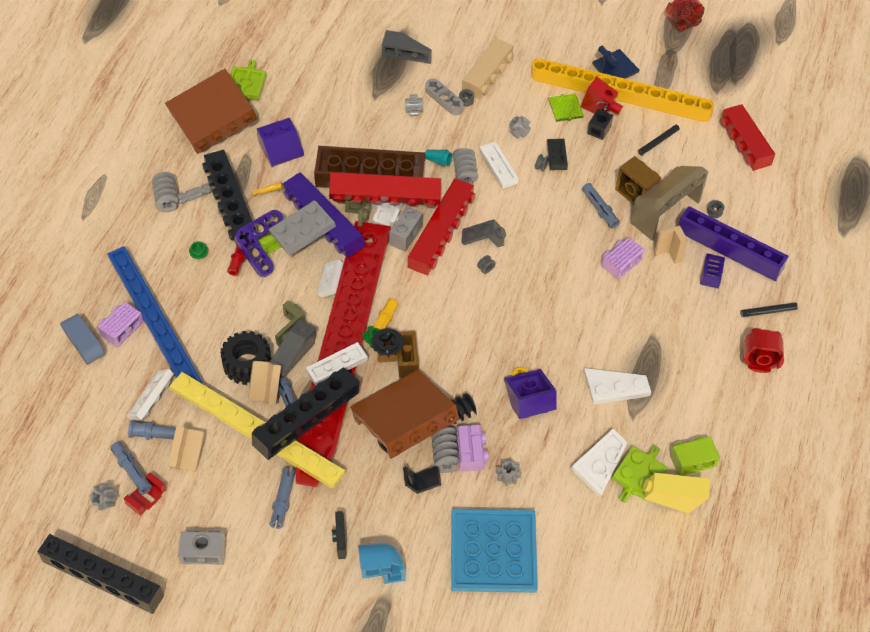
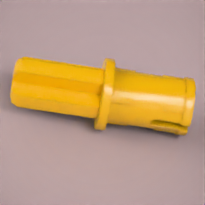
(386, 314)

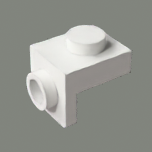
(385, 216)

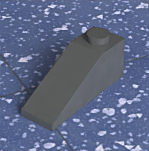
(403, 47)
(294, 346)

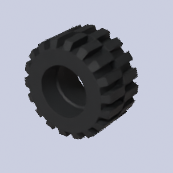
(240, 345)

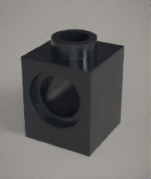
(600, 124)

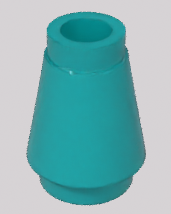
(439, 156)

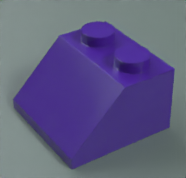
(280, 142)
(531, 393)

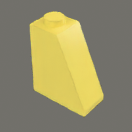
(676, 491)

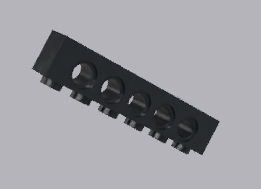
(227, 192)
(278, 433)
(101, 573)

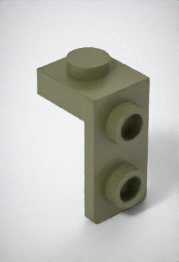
(361, 209)
(294, 314)

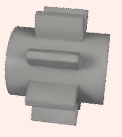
(414, 104)
(519, 126)
(508, 478)
(103, 496)

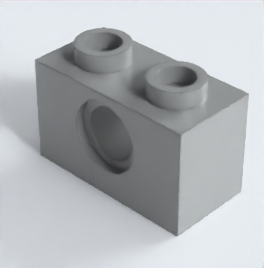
(406, 228)
(212, 554)

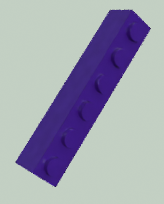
(344, 236)
(733, 243)

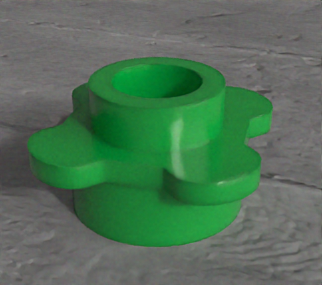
(367, 336)

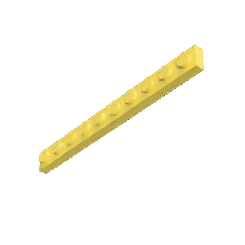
(245, 423)

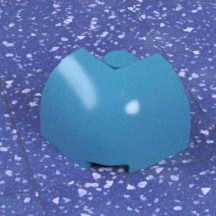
(381, 560)

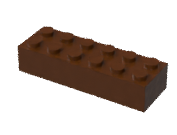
(366, 162)

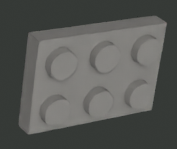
(302, 228)

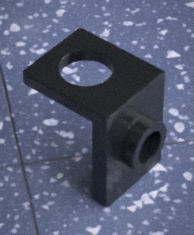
(422, 480)

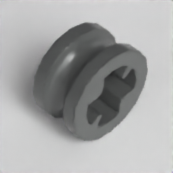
(469, 94)
(541, 162)
(715, 204)
(486, 264)

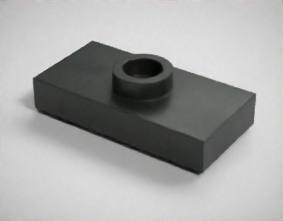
(557, 154)
(338, 535)

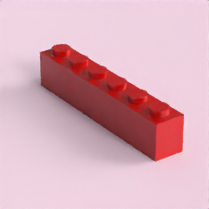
(385, 189)
(441, 227)

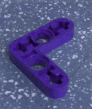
(252, 237)

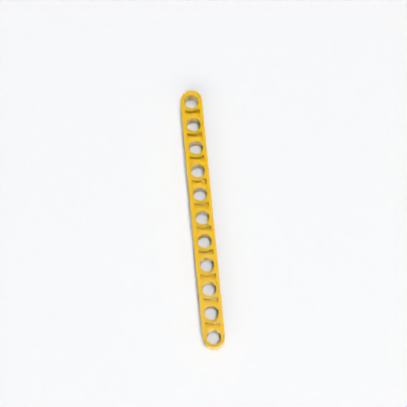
(628, 90)

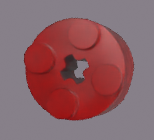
(763, 350)

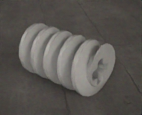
(465, 165)
(165, 192)
(445, 450)

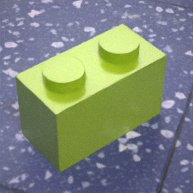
(694, 456)

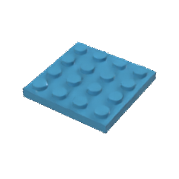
(493, 551)

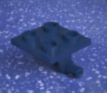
(615, 63)

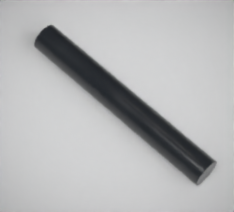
(658, 140)
(769, 309)

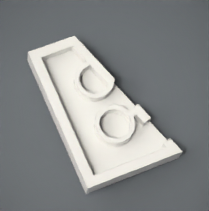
(615, 386)
(600, 461)

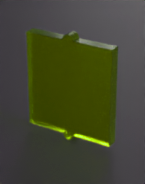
(565, 107)

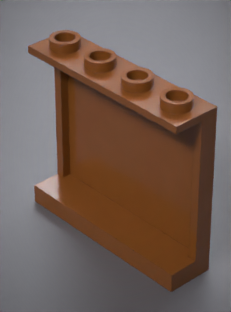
(211, 111)
(406, 412)

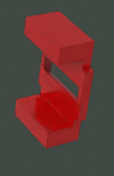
(138, 502)

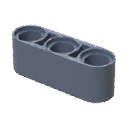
(82, 338)

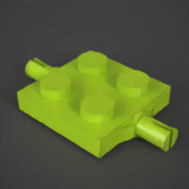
(249, 80)
(635, 470)

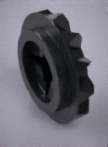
(385, 335)

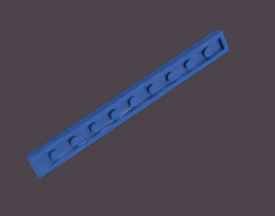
(152, 314)

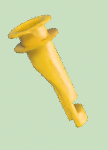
(272, 187)

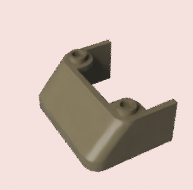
(665, 194)

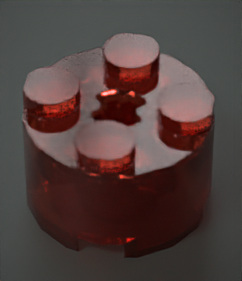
(685, 13)

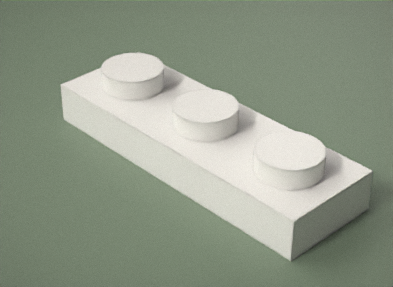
(498, 165)
(347, 358)
(150, 395)

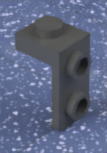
(484, 230)

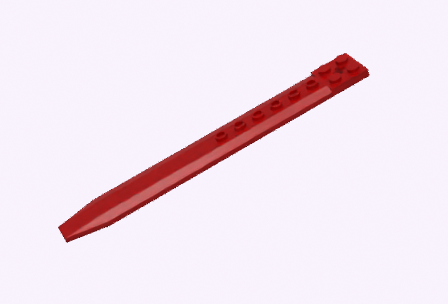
(344, 328)

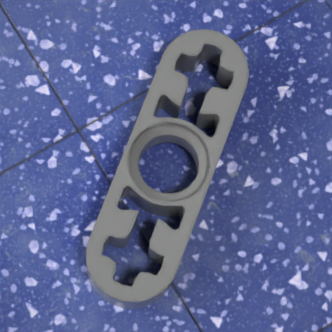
(448, 103)

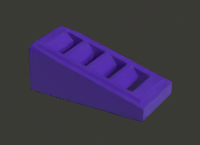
(709, 280)

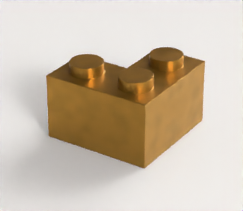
(407, 357)

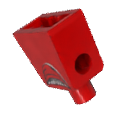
(602, 97)

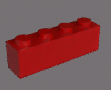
(747, 137)

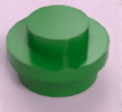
(198, 250)

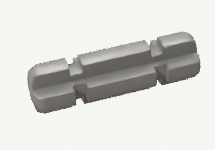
(194, 193)

